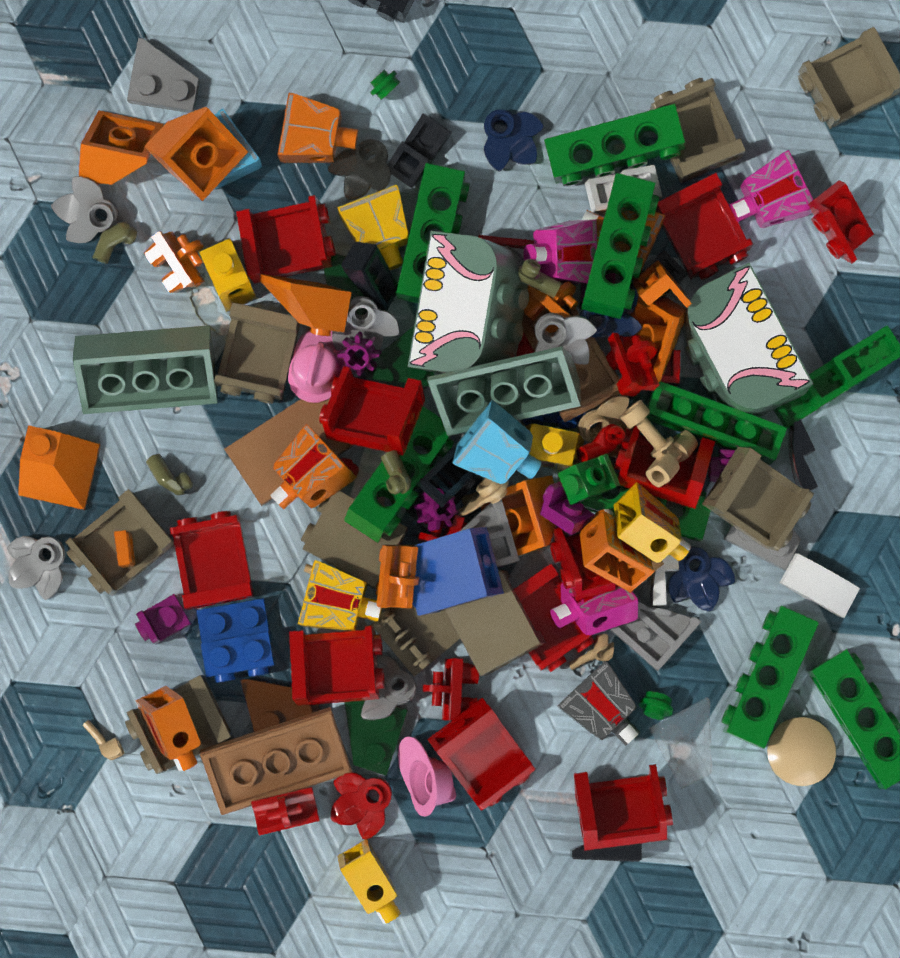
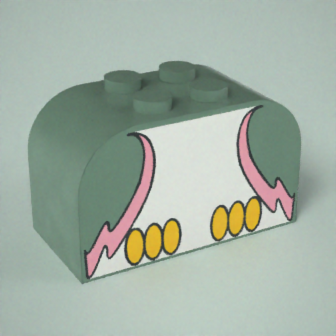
(467, 304)
(742, 345)

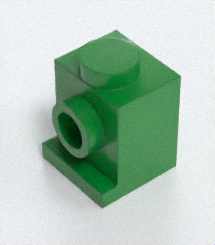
(588, 479)

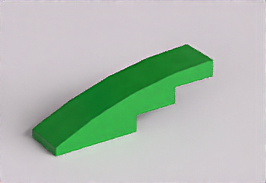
(842, 374)

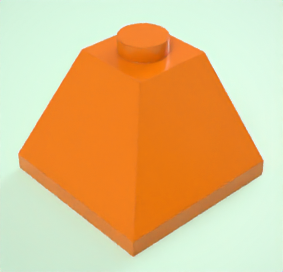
(115, 147)
(197, 150)
(311, 302)
(661, 325)
(57, 467)
(523, 511)

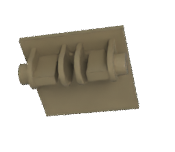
(414, 637)

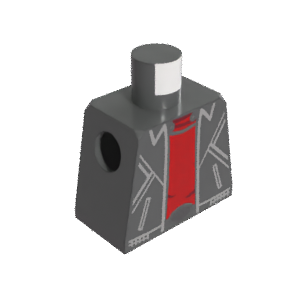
(602, 705)

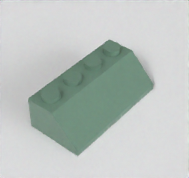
(145, 369)
(520, 385)

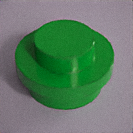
(384, 84)
(656, 705)

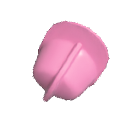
(314, 367)
(425, 777)

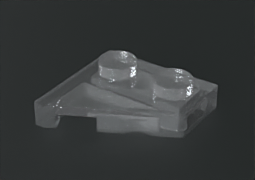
(686, 742)

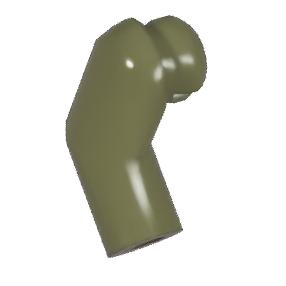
(112, 236)
(531, 275)
(166, 478)
(399, 479)

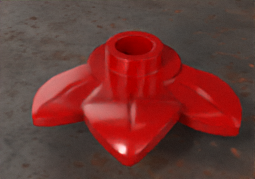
(357, 806)

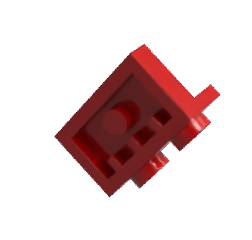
(840, 220)
(574, 575)

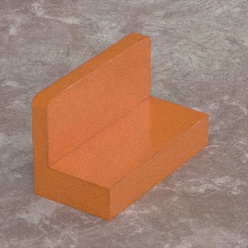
(657, 281)

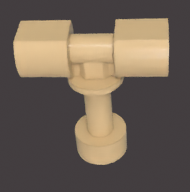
(667, 451)

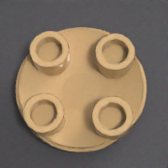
(801, 751)

